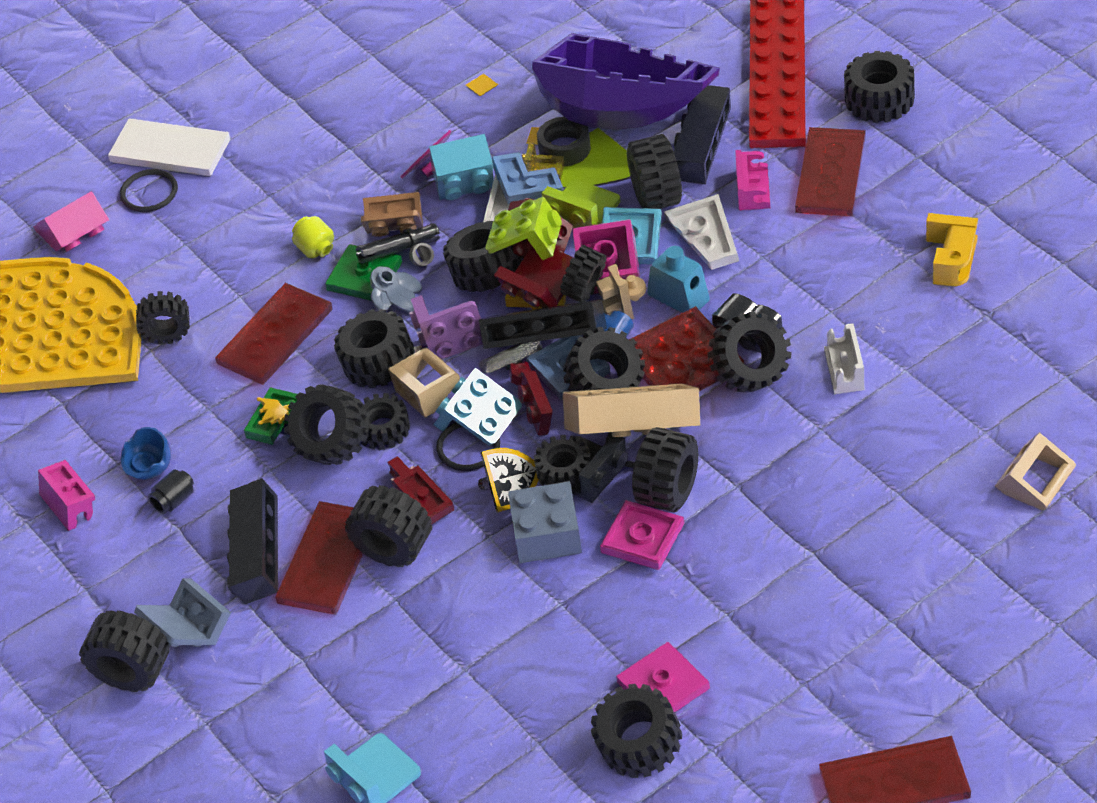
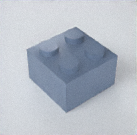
(544, 522)

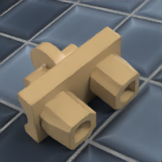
(619, 292)

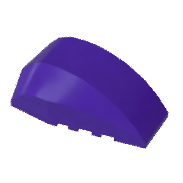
(614, 86)

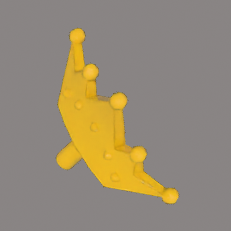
(273, 411)

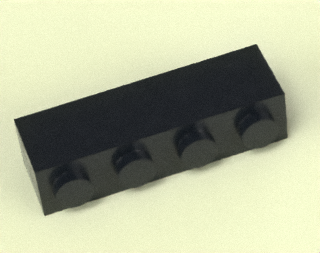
(701, 133)
(542, 324)
(253, 541)

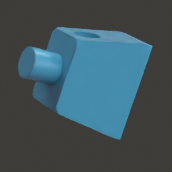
(677, 281)

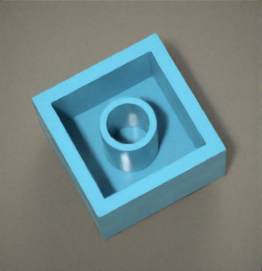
(462, 167)

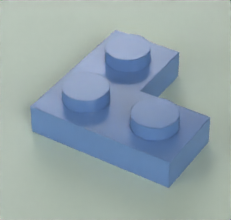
(518, 182)

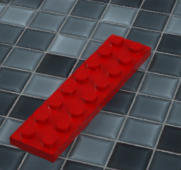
(777, 74)

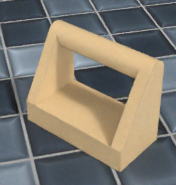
(423, 398)
(1042, 449)

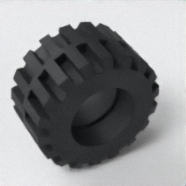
(879, 86)
(654, 172)
(471, 263)
(771, 345)
(371, 346)
(609, 347)
(305, 418)
(665, 469)
(388, 526)
(124, 651)
(626, 709)

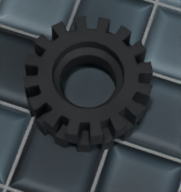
(582, 274)
(162, 306)
(390, 431)
(557, 451)

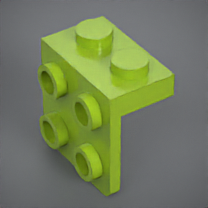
(581, 202)
(530, 221)

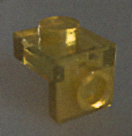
(538, 162)

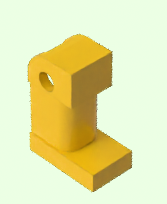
(954, 260)

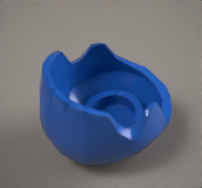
(145, 454)

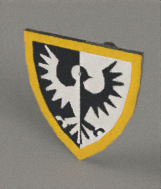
(506, 472)

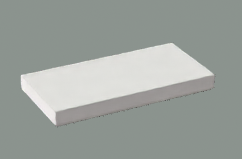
(169, 147)

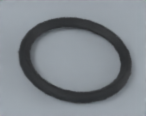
(143, 173)
(446, 461)

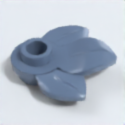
(395, 291)

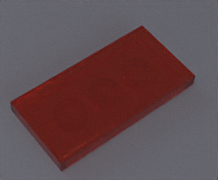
(830, 171)
(274, 333)
(322, 563)
(902, 774)

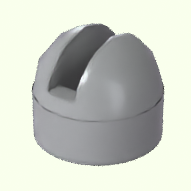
(425, 252)

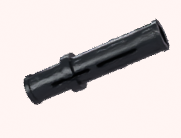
(397, 243)

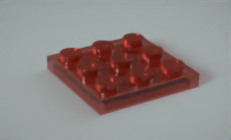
(678, 351)

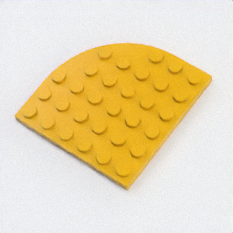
(64, 326)

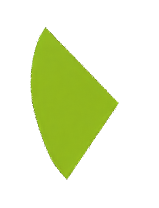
(603, 164)

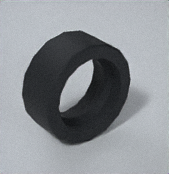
(560, 128)

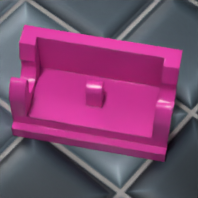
(752, 181)
(65, 493)

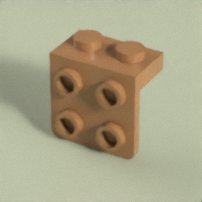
(392, 213)

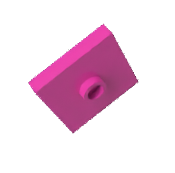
(642, 535)
(669, 673)

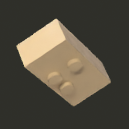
(631, 409)

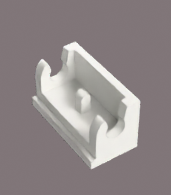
(844, 361)

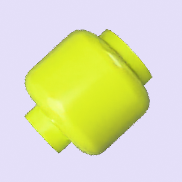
(313, 237)

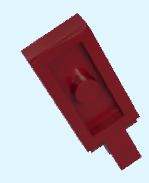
(533, 396)
(420, 487)

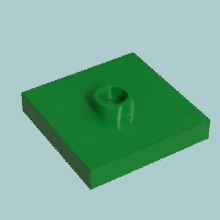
(353, 278)

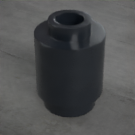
(171, 491)

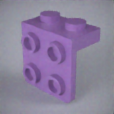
(447, 330)

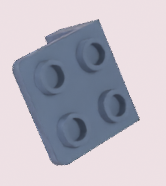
(190, 618)

